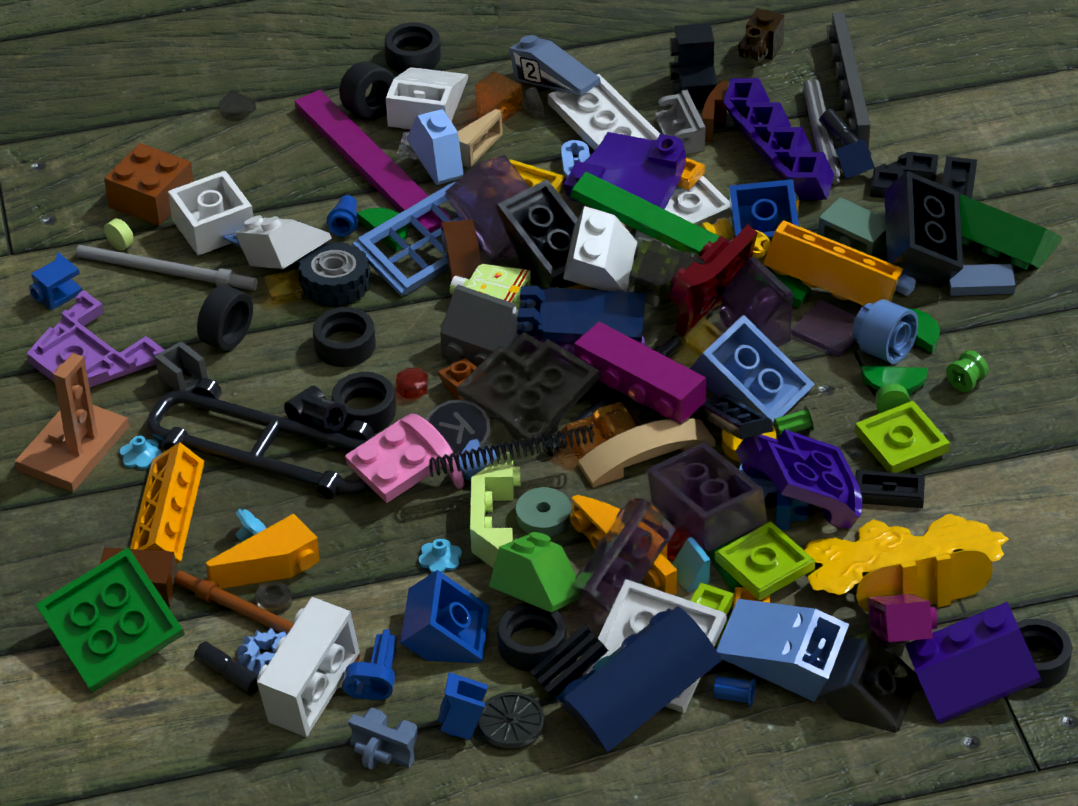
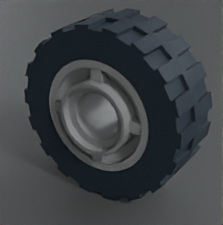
(334, 274)

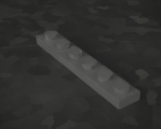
(847, 72)

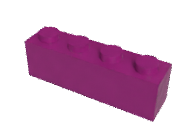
(642, 373)

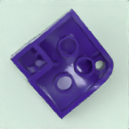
(635, 165)
(805, 472)

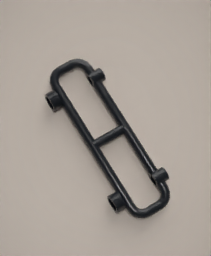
(207, 395)

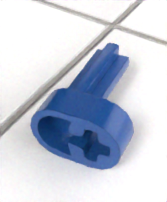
(376, 676)

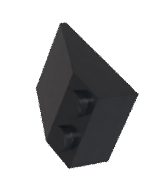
(540, 232)

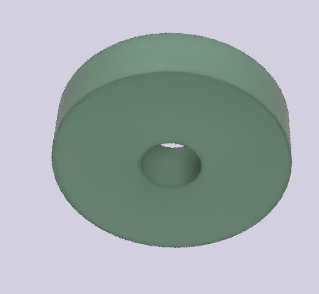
(543, 511)

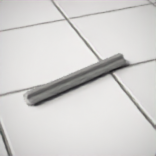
(822, 137)

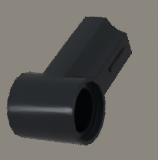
(314, 408)

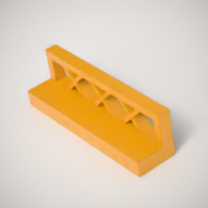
(168, 501)

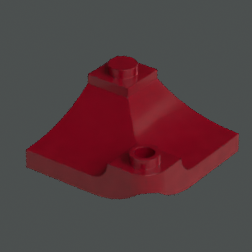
(701, 285)

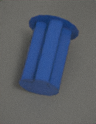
(735, 689)

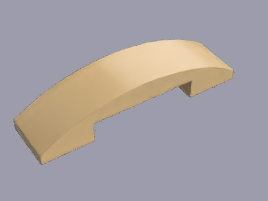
(639, 444)

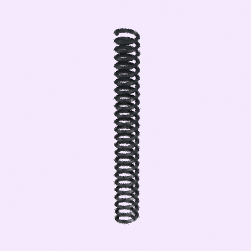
(510, 448)

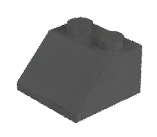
(476, 326)

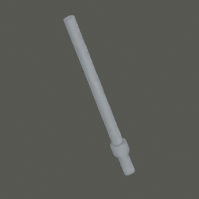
(220, 277)

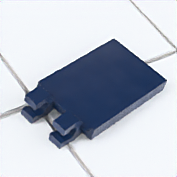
(570, 313)

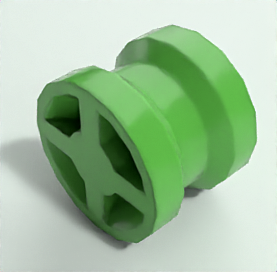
(967, 371)

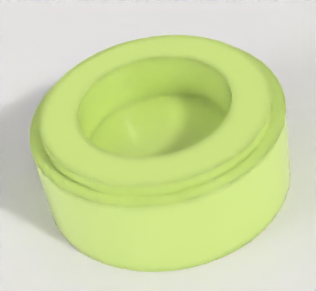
(119, 234)

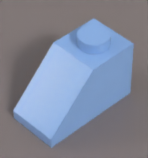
(437, 146)

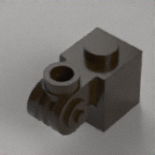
(762, 36)

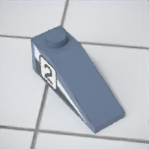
(548, 66)

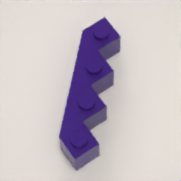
(777, 142)

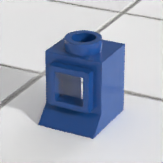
(54, 283)
(461, 706)

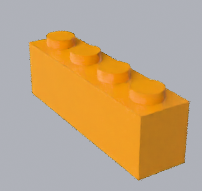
(831, 265)

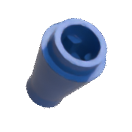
(343, 217)

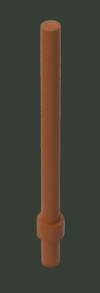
(210, 591)

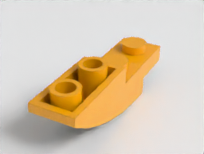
(595, 520)

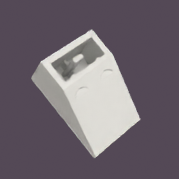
(421, 92)

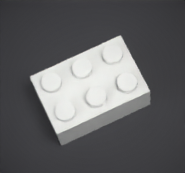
(308, 666)

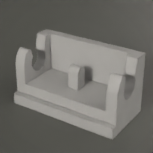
(682, 121)

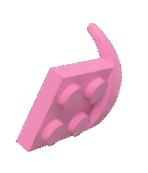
(401, 457)

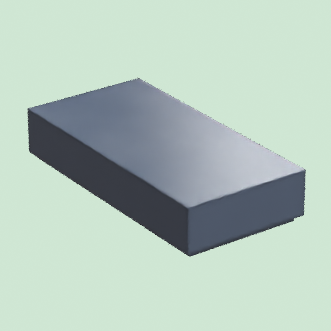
(983, 280)

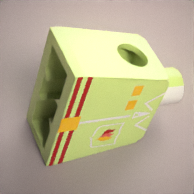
(496, 281)

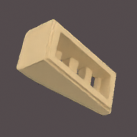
(476, 139)

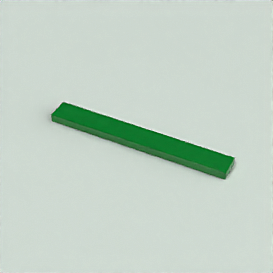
(658, 222)

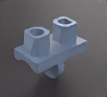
(380, 742)

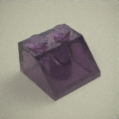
(761, 299)

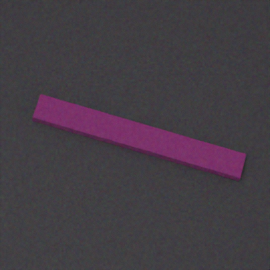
(365, 156)

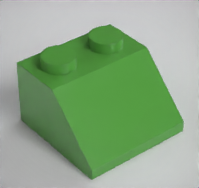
(535, 572)

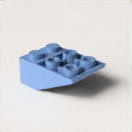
(783, 644)

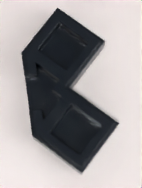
(917, 163)

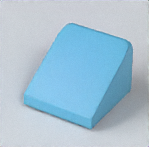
(692, 566)

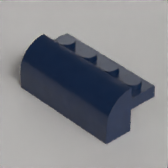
(639, 677)

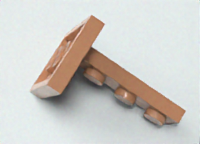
(75, 436)

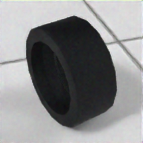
(412, 34)
(225, 317)
(344, 353)
(367, 384)
(528, 616)
(1056, 639)

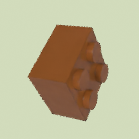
(143, 180)

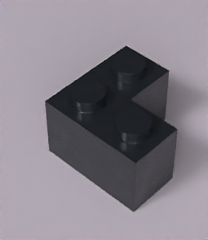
(693, 62)

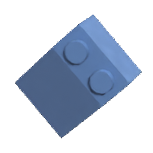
(752, 371)

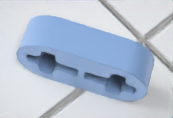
(572, 148)

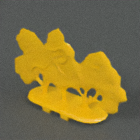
(909, 563)

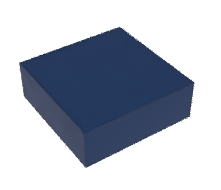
(854, 158)

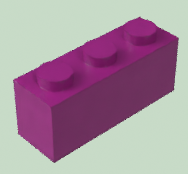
(901, 617)

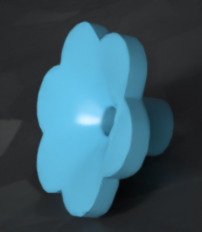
(139, 452)
(250, 527)
(440, 556)

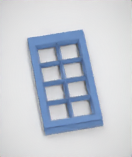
(385, 266)

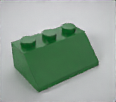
(1005, 234)

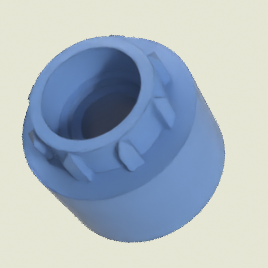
(885, 330)

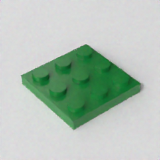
(110, 619)

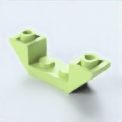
(491, 484)

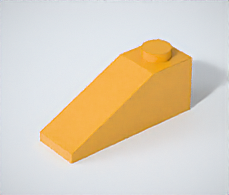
(267, 556)

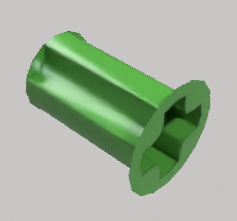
(794, 422)

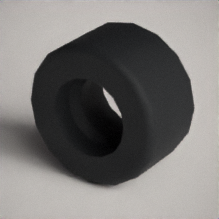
(354, 87)

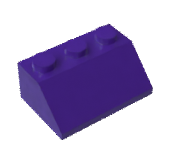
(973, 662)

